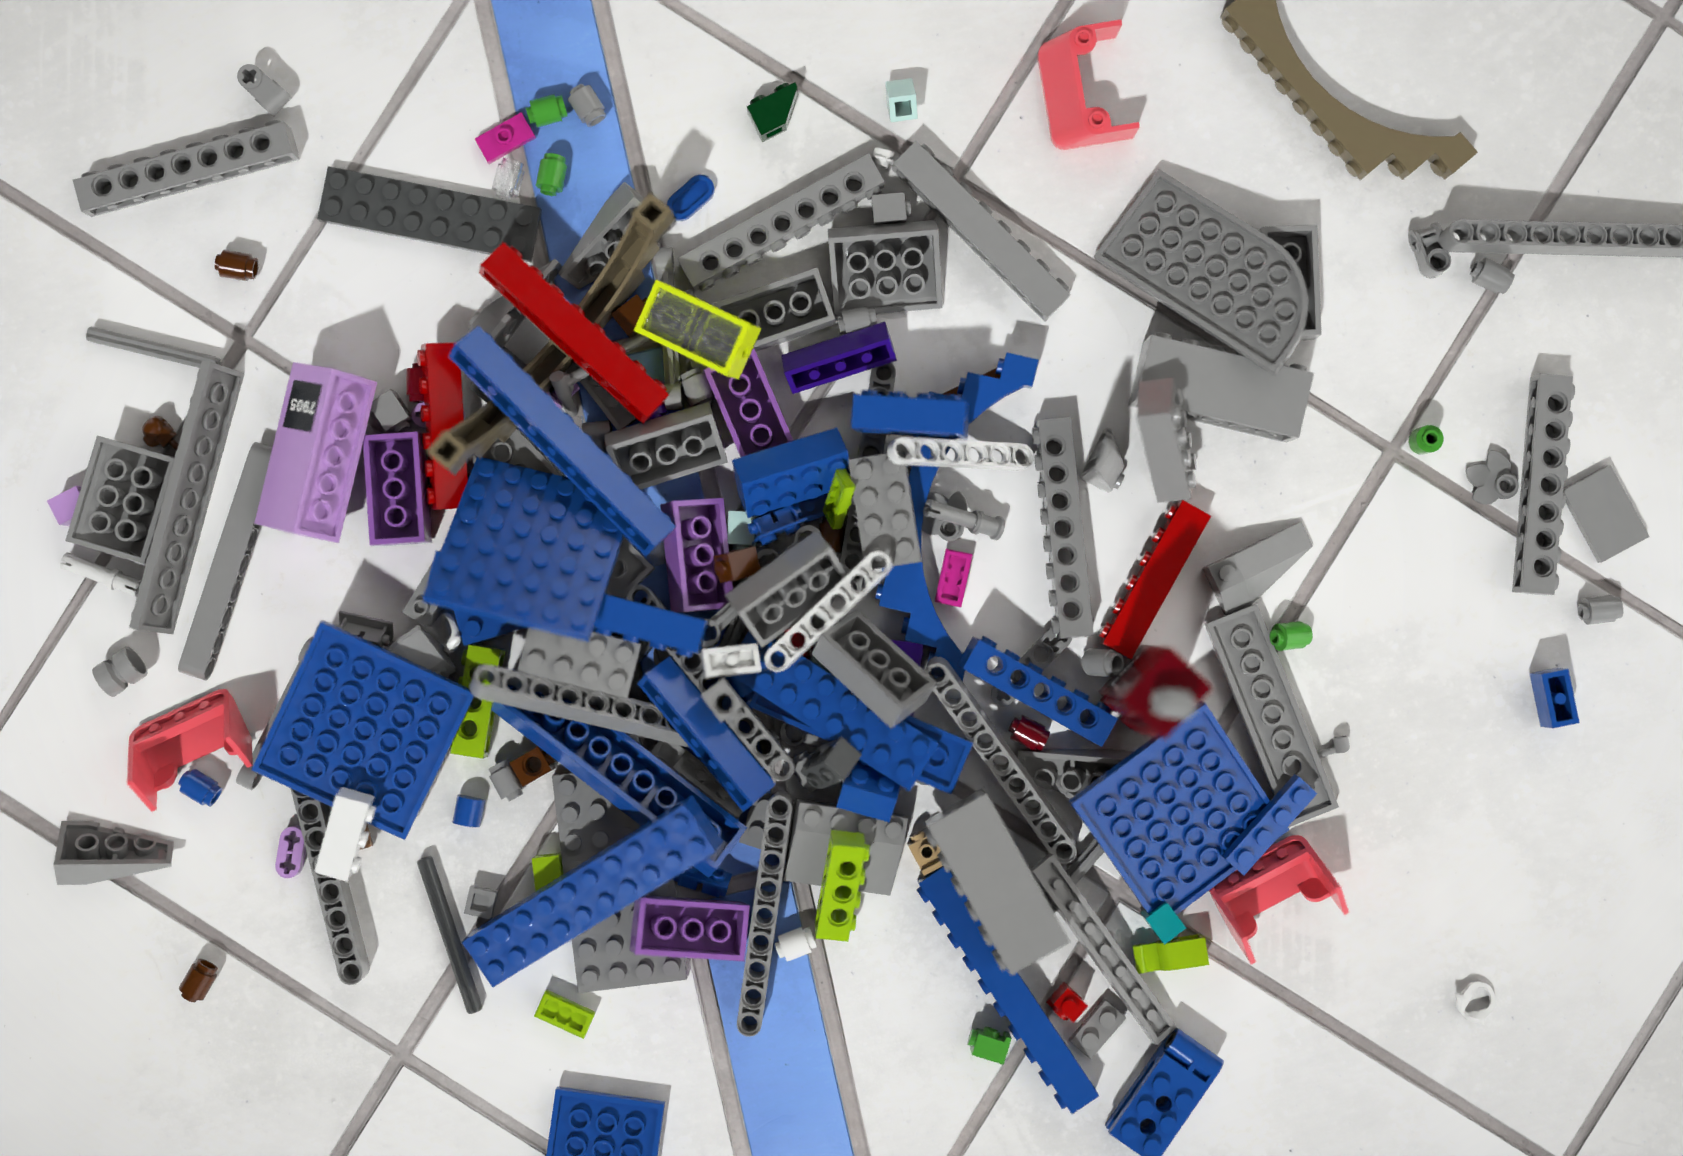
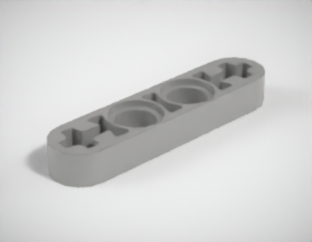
(1028, 657)

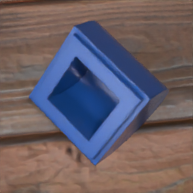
(468, 811)

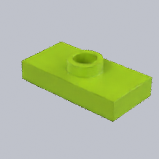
(839, 498)
(564, 1014)

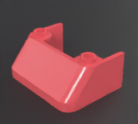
(1068, 118)
(182, 737)
(1278, 874)

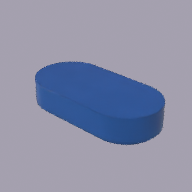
(691, 197)

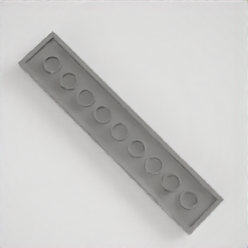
(186, 498)

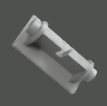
(372, 629)

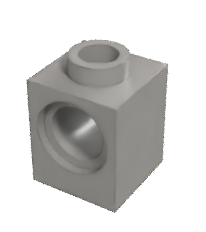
(890, 208)
(391, 412)
(711, 697)

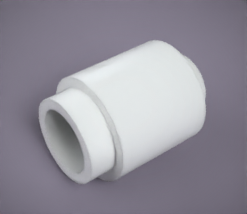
(795, 943)

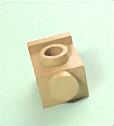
(928, 863)

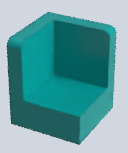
(1164, 922)

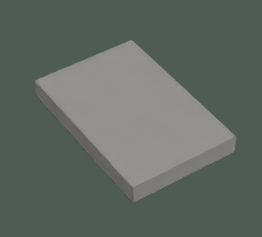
(1604, 514)

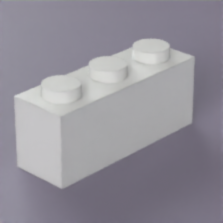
(345, 834)

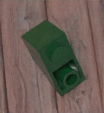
(772, 113)

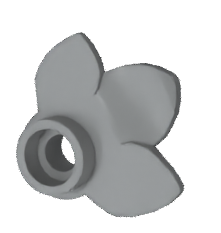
(1488, 479)
(938, 527)

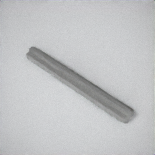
(148, 347)

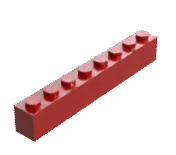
(573, 332)

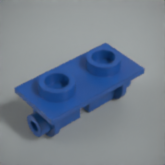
(767, 531)
(715, 885)

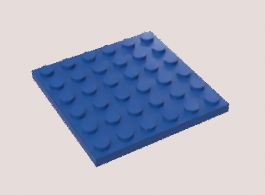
(526, 552)
(363, 725)
(1173, 812)

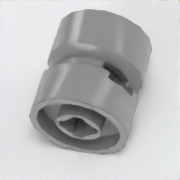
(116, 674)

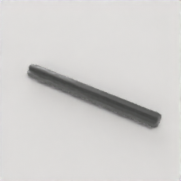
(449, 935)

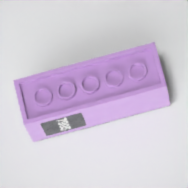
(316, 452)

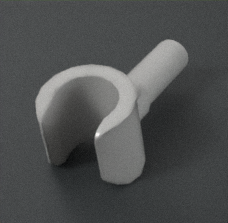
(1341, 745)

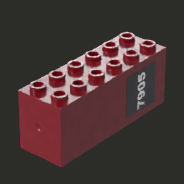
(1149, 671)

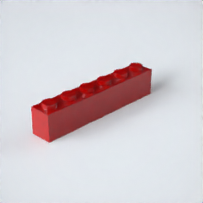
(441, 412)
(1154, 579)

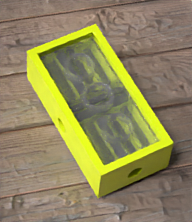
(697, 329)

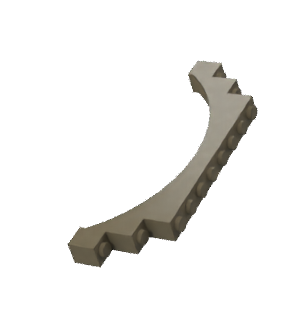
(1349, 135)
(608, 293)

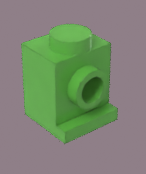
(989, 1044)

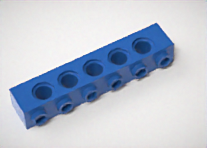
(1094, 729)

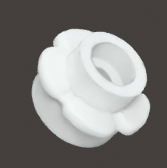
(882, 157)

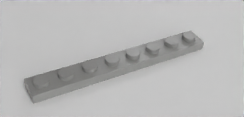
(1102, 948)

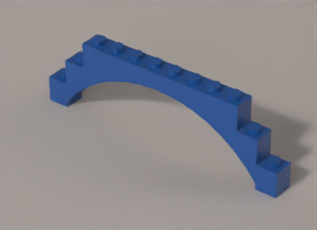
(906, 584)

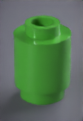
(546, 110)
(551, 174)
(1418, 442)
(1290, 635)

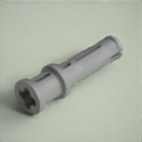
(975, 521)

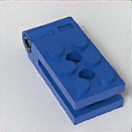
(1177, 1070)

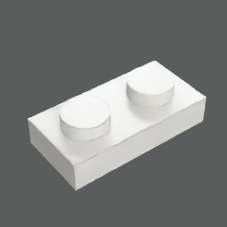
(731, 660)

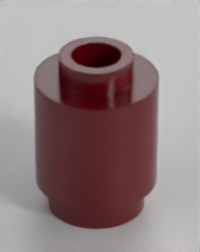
(412, 383)
(1028, 732)

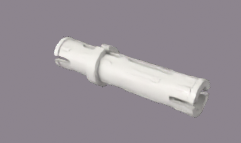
(113, 579)

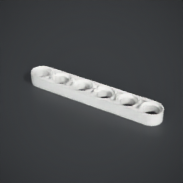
(961, 450)
(825, 608)

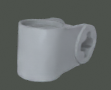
(264, 90)
(1426, 246)

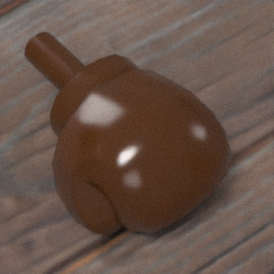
(159, 432)

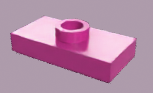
(505, 138)
(953, 578)

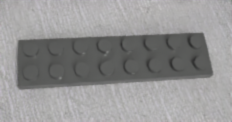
(427, 213)

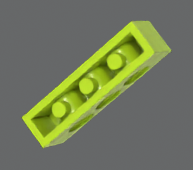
(479, 743)
(842, 847)

